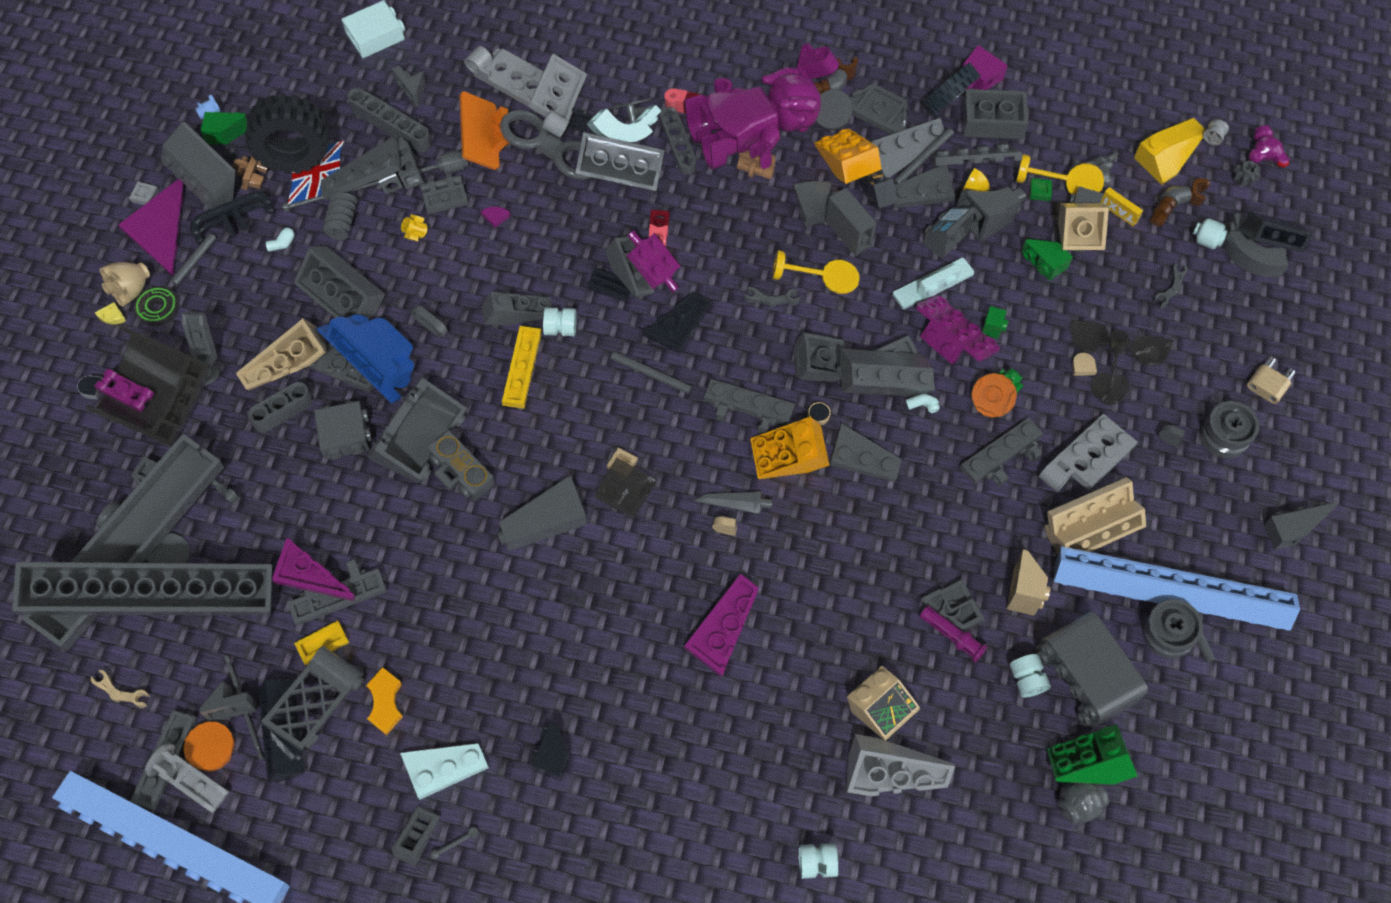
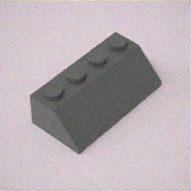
(619, 161)
(198, 166)
(337, 285)
(885, 373)

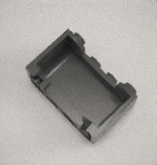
(1093, 668)

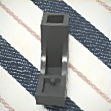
(1251, 256)

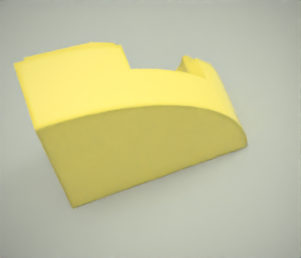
(110, 314)

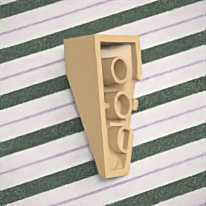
(286, 355)

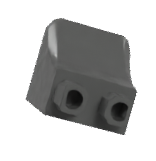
(993, 209)

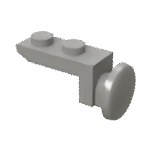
(185, 777)

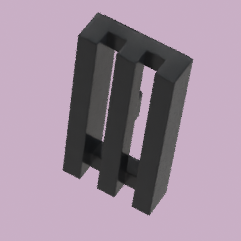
(611, 281)

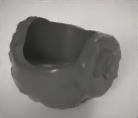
(1082, 801)

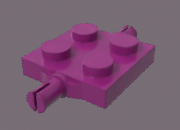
(653, 261)

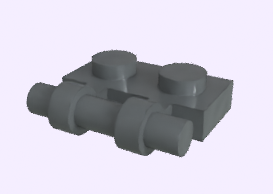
(445, 198)

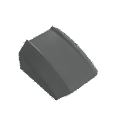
(817, 357)

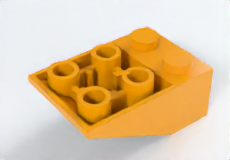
(849, 155)
(790, 450)

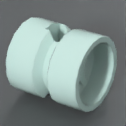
(559, 321)
(1029, 672)
(818, 860)

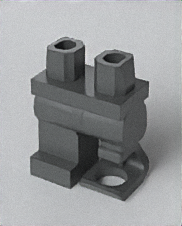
(408, 171)

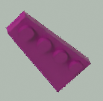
(720, 630)

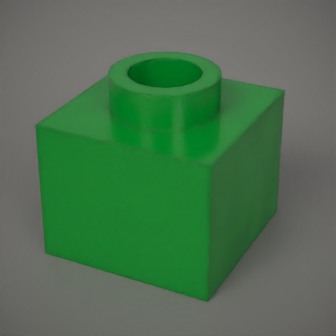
(995, 322)

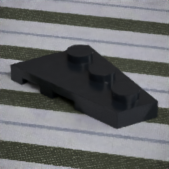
(680, 323)

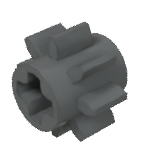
(1247, 173)

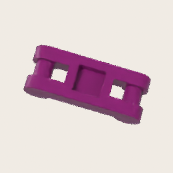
(124, 390)

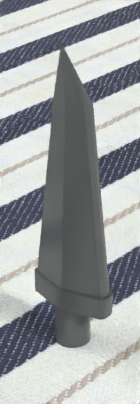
(741, 501)

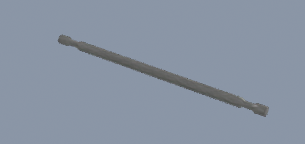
(247, 717)

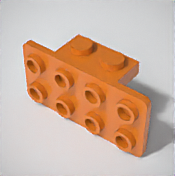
(481, 130)

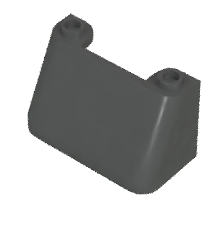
(413, 428)

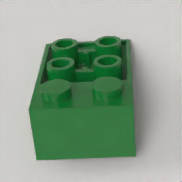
(1093, 758)

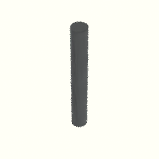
(194, 258)

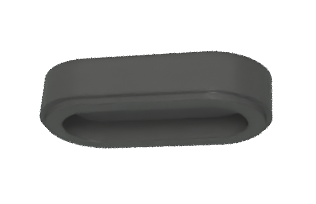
(429, 321)

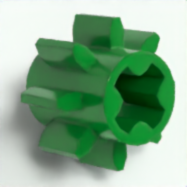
(1014, 376)

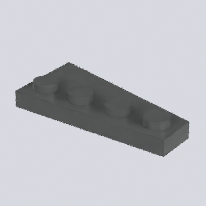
(977, 155)

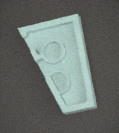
(442, 767)

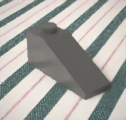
(624, 268)

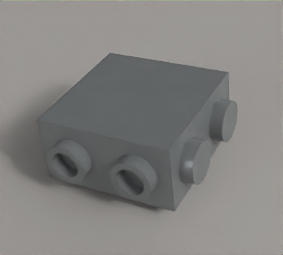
(342, 430)

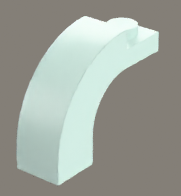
(608, 126)

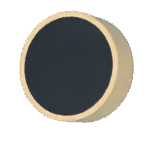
(819, 412)

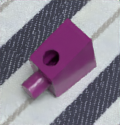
(988, 66)

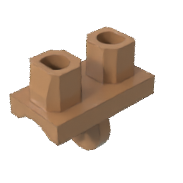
(753, 165)
(250, 177)

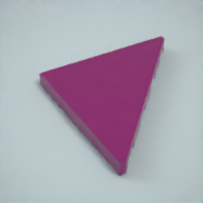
(158, 225)

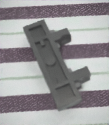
(764, 407)
(990, 460)
(315, 605)

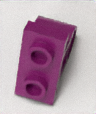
(816, 62)

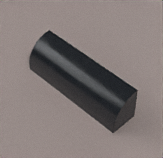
(281, 757)

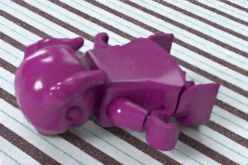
(750, 117)

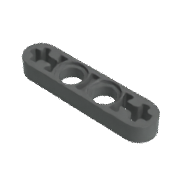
(676, 140)

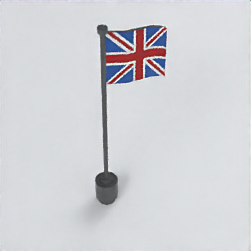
(307, 184)

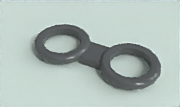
(543, 143)

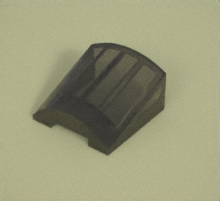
(170, 375)

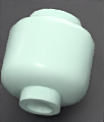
(1210, 233)

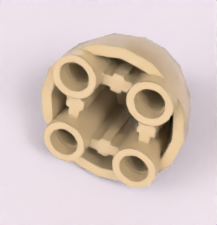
(124, 280)

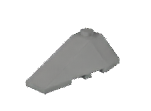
(885, 767)

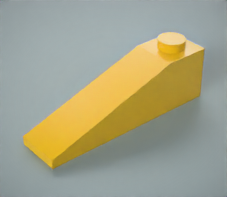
(1169, 149)

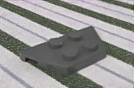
(880, 108)

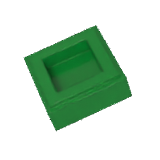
(1040, 189)

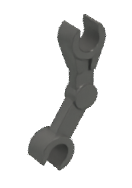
(1175, 289)
(771, 301)
(228, 494)

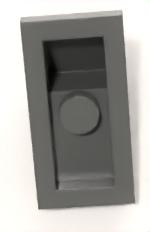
(411, 86)
(226, 704)

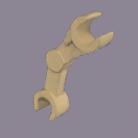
(116, 695)

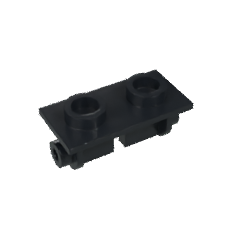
(580, 121)

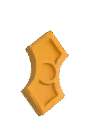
(384, 690)

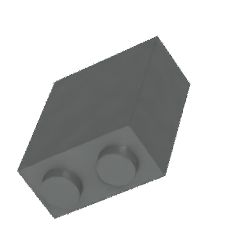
(850, 221)

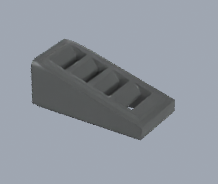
(406, 855)

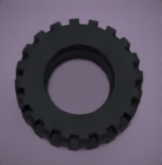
(287, 114)

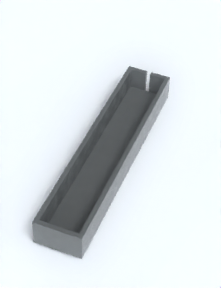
(139, 525)

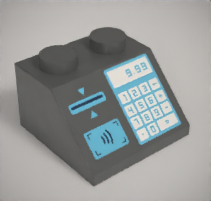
(949, 230)

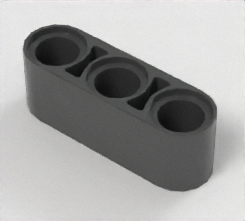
(291, 406)

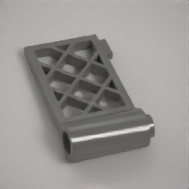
(328, 669)

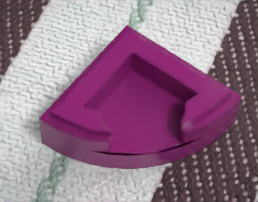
(495, 215)

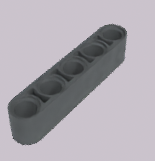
(389, 119)

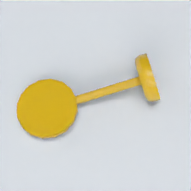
(1082, 175)
(837, 275)

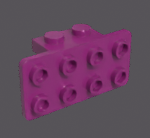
(952, 333)

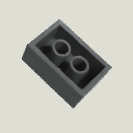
(994, 114)

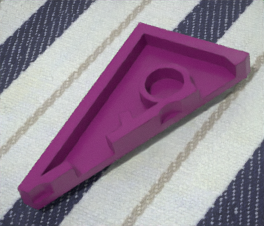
(302, 572)

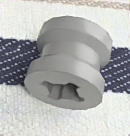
(1215, 132)

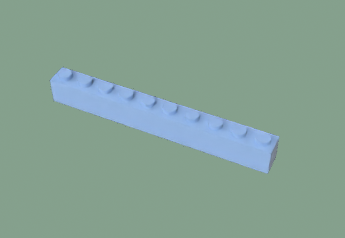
(1160, 584)
(168, 841)

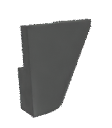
(812, 201)
(956, 605)

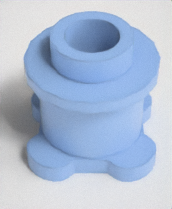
(207, 106)

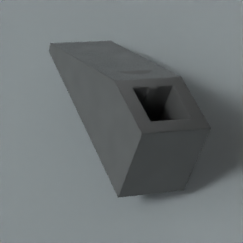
(513, 308)
(1292, 527)

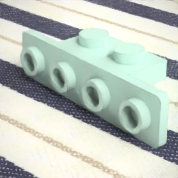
(933, 283)

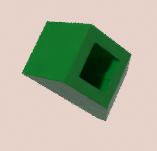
(223, 128)
(1046, 257)

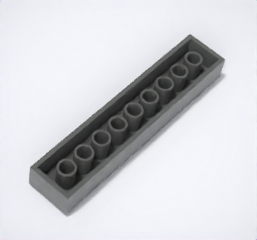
(142, 589)

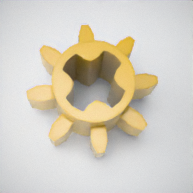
(414, 227)

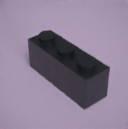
(1276, 231)

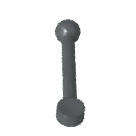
(473, 833)

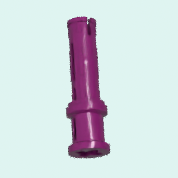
(962, 640)

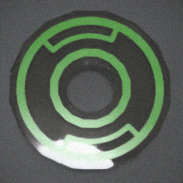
(152, 296)

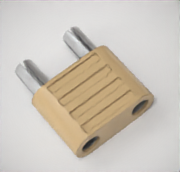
(1270, 383)

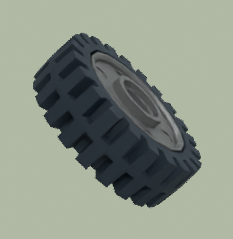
(951, 88)

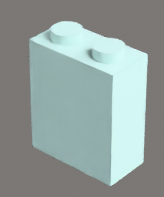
(373, 28)

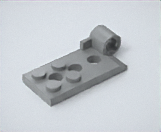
(485, 67)

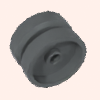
(1229, 429)
(1172, 629)

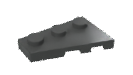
(338, 367)
(863, 456)

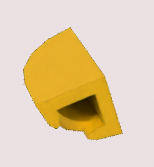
(977, 181)

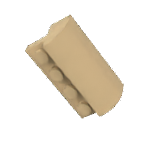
(1096, 518)

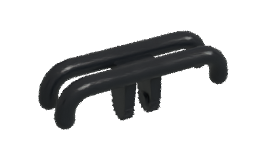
(228, 212)

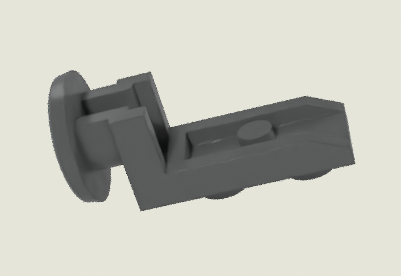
(201, 342)

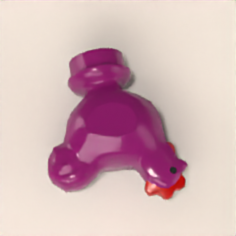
(1268, 147)

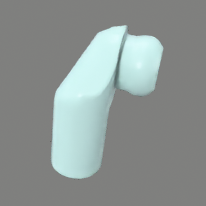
(282, 242)
(923, 400)

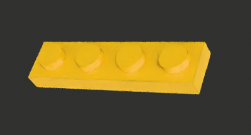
(521, 367)

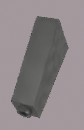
(544, 517)

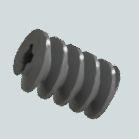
(339, 215)

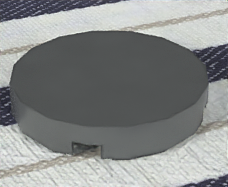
(835, 110)

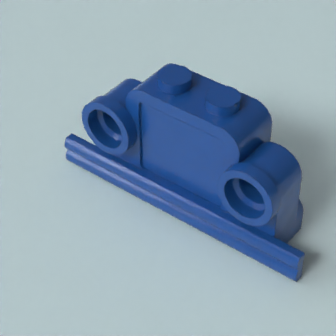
(373, 350)

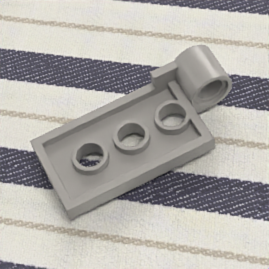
(557, 120)
(1062, 467)

